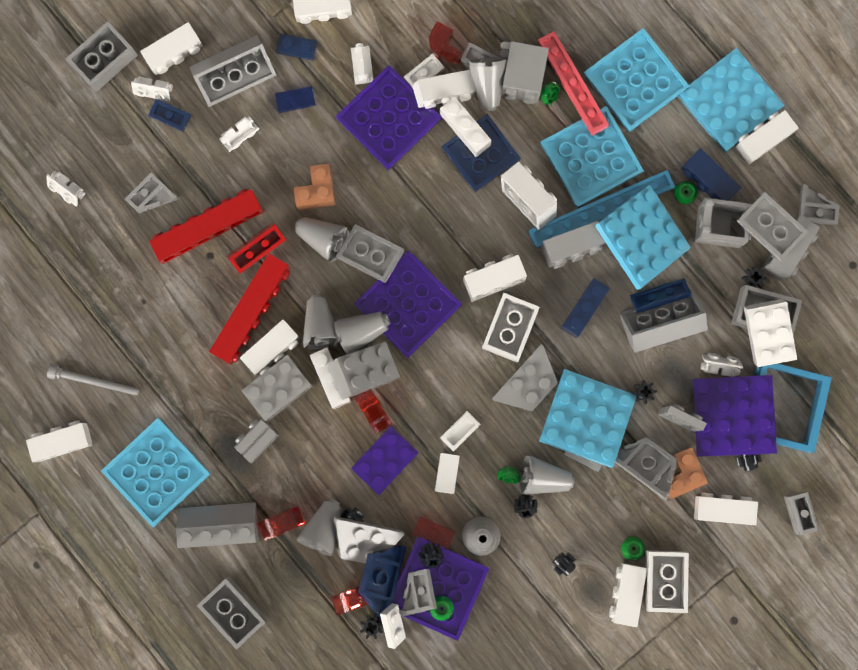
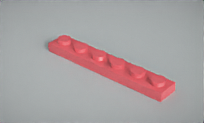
(573, 84)

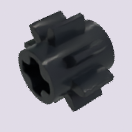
(757, 274)
(641, 396)
(748, 462)
(525, 506)
(353, 514)
(430, 555)
(564, 564)
(368, 631)

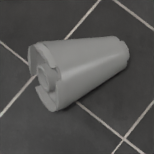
(488, 80)
(322, 236)
(319, 325)
(360, 330)
(543, 477)
(477, 527)
(321, 529)

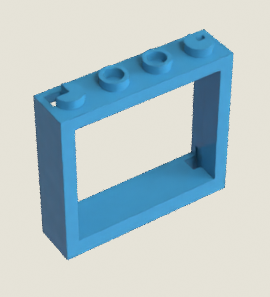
(817, 406)

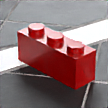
(256, 248)

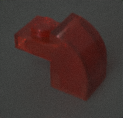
(439, 44)
(373, 411)
(281, 523)
(348, 601)

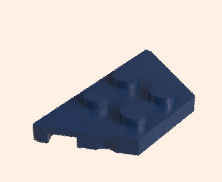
(381, 577)

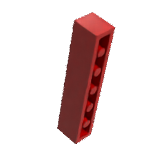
(206, 226)
(249, 309)

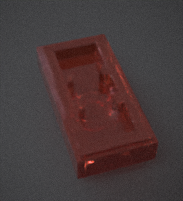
(433, 532)

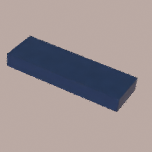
(660, 295)

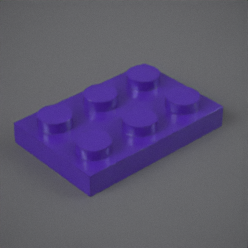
(384, 460)

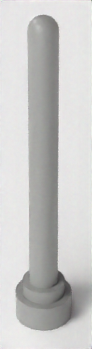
(56, 371)

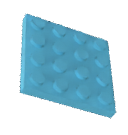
(636, 80)
(730, 100)
(591, 163)
(643, 236)
(588, 418)
(156, 472)

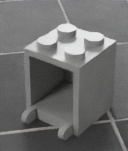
(523, 71)
(715, 220)

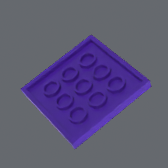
(387, 118)
(413, 303)
(737, 416)
(453, 578)

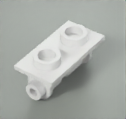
(362, 64)
(143, 87)
(246, 129)
(58, 183)
(729, 365)

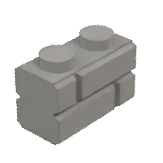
(256, 440)
(801, 513)

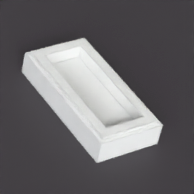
(460, 431)
(447, 473)

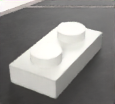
(428, 68)
(393, 625)

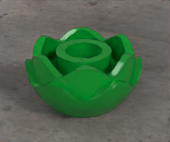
(549, 93)
(684, 198)
(509, 475)
(626, 548)
(446, 603)

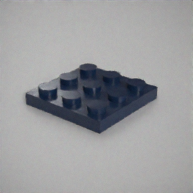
(489, 164)

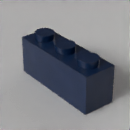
(710, 177)
(585, 308)

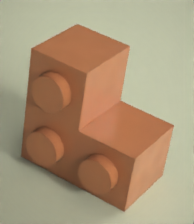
(319, 193)
(689, 473)

